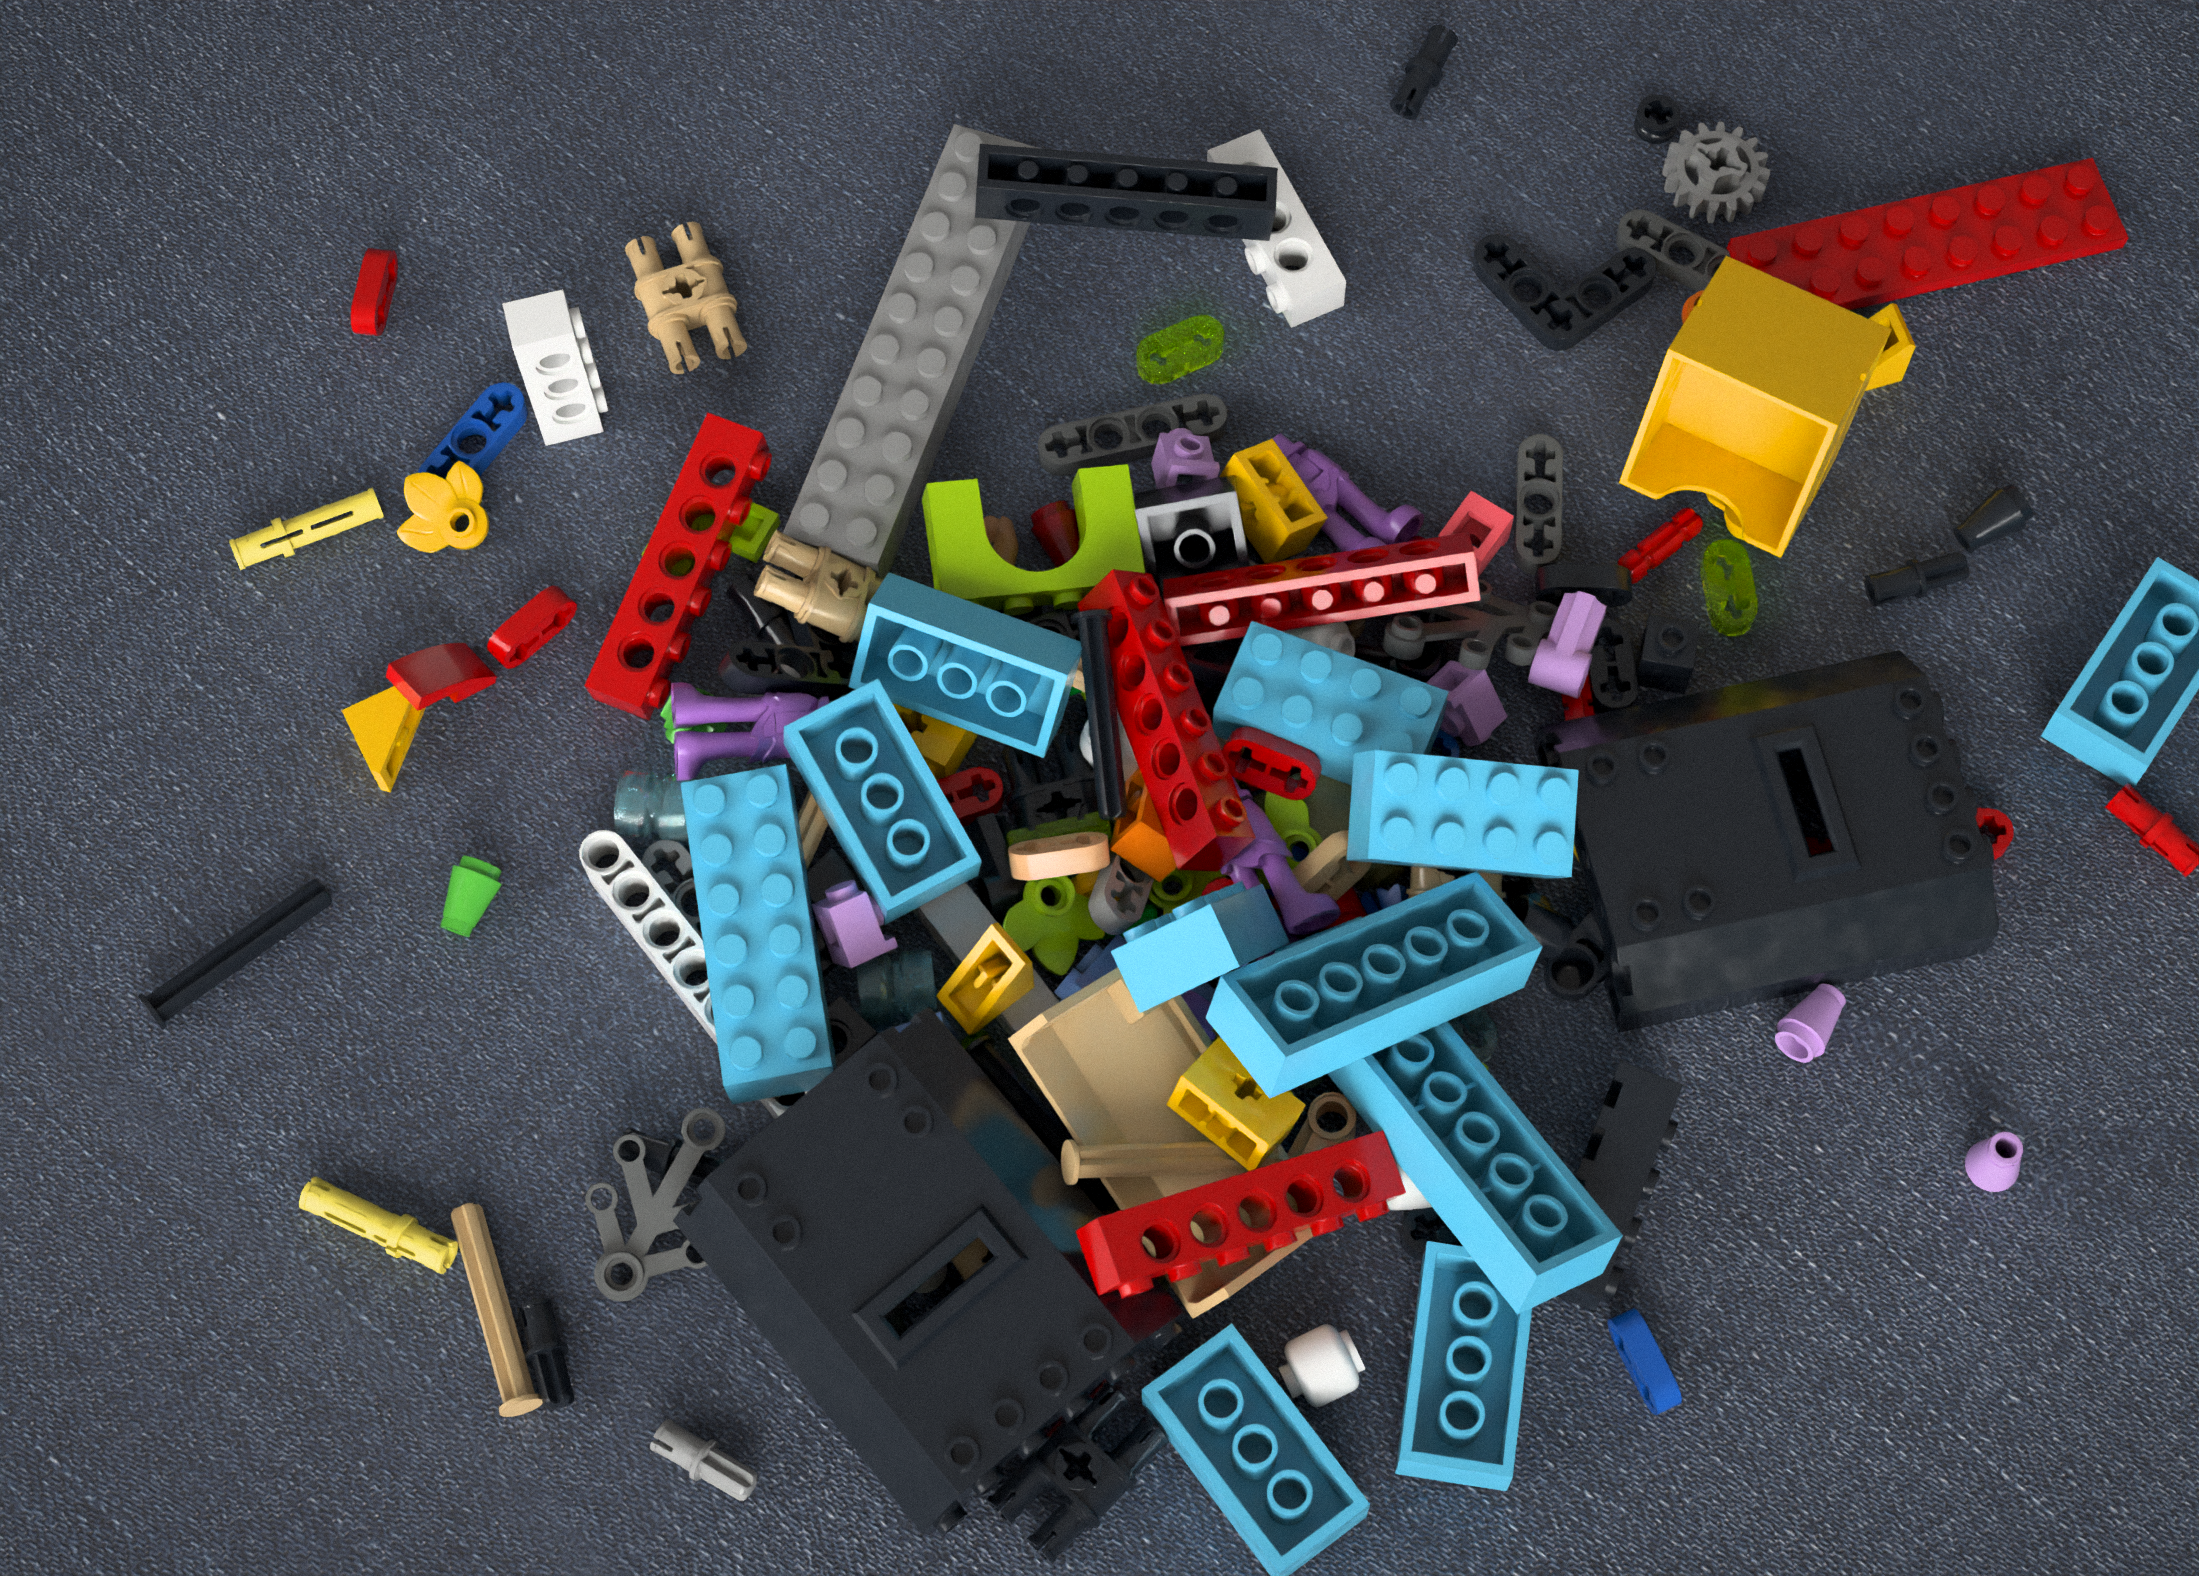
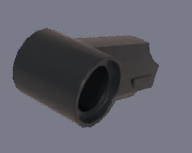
(995, 884)

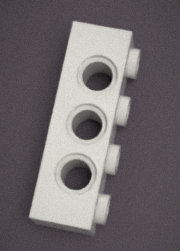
(1319, 282)
(556, 366)

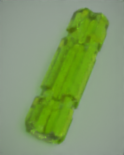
(1071, 825)

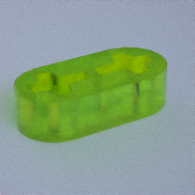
(1180, 350)
(1739, 585)

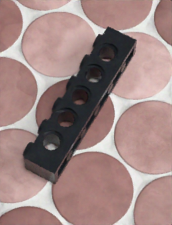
(1126, 192)

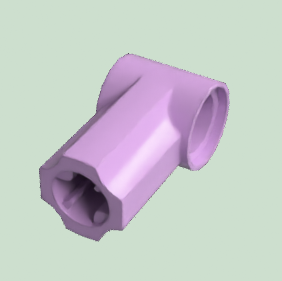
(1565, 656)

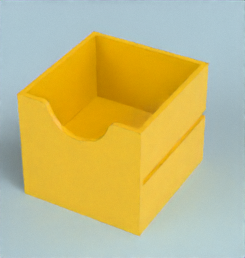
(1755, 401)

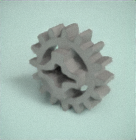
(1715, 172)

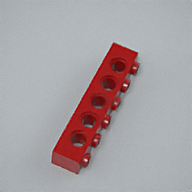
(716, 448)
(1323, 589)
(1169, 726)
(1115, 1244)

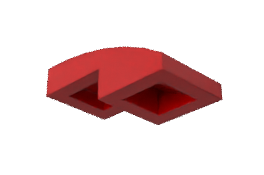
(439, 673)

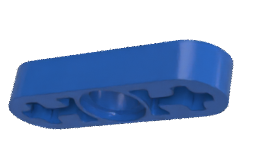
(477, 422)

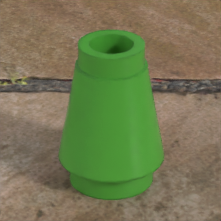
(469, 894)

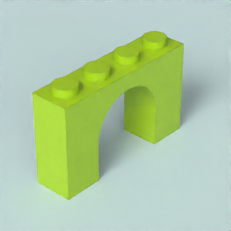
(972, 570)

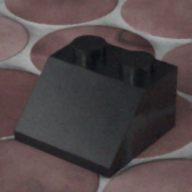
(1191, 529)

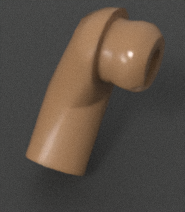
(1004, 537)

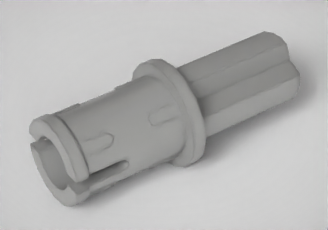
(704, 1460)

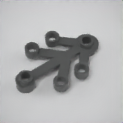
(1530, 624)
(652, 1213)

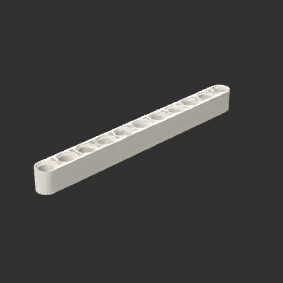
(673, 961)

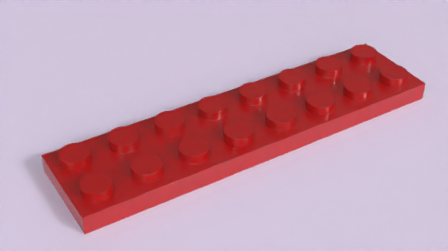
(1942, 237)

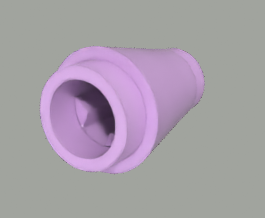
(1809, 1025)
(1995, 1162)

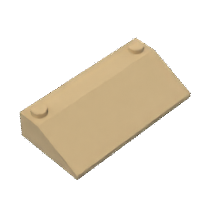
(1110, 1084)

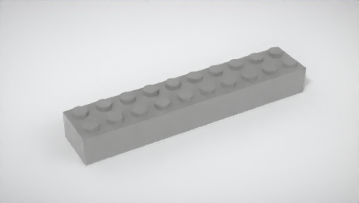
(910, 367)

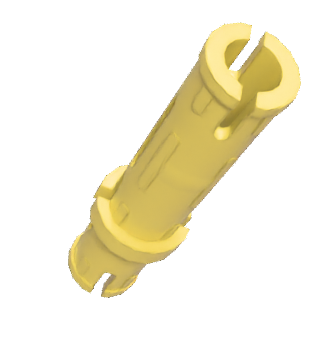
(248, 548)
(397, 1233)

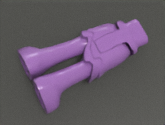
(1332, 485)
(762, 743)
(1300, 910)

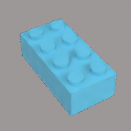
(966, 664)
(2135, 679)
(1325, 701)
(881, 801)
(1462, 814)
(1198, 943)
(1462, 1375)
(1254, 1453)

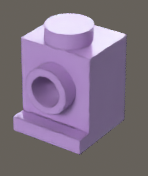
(1184, 455)
(1471, 705)
(851, 925)

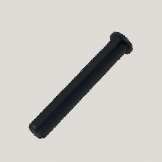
(1102, 712)
(236, 952)
(1033, 1111)

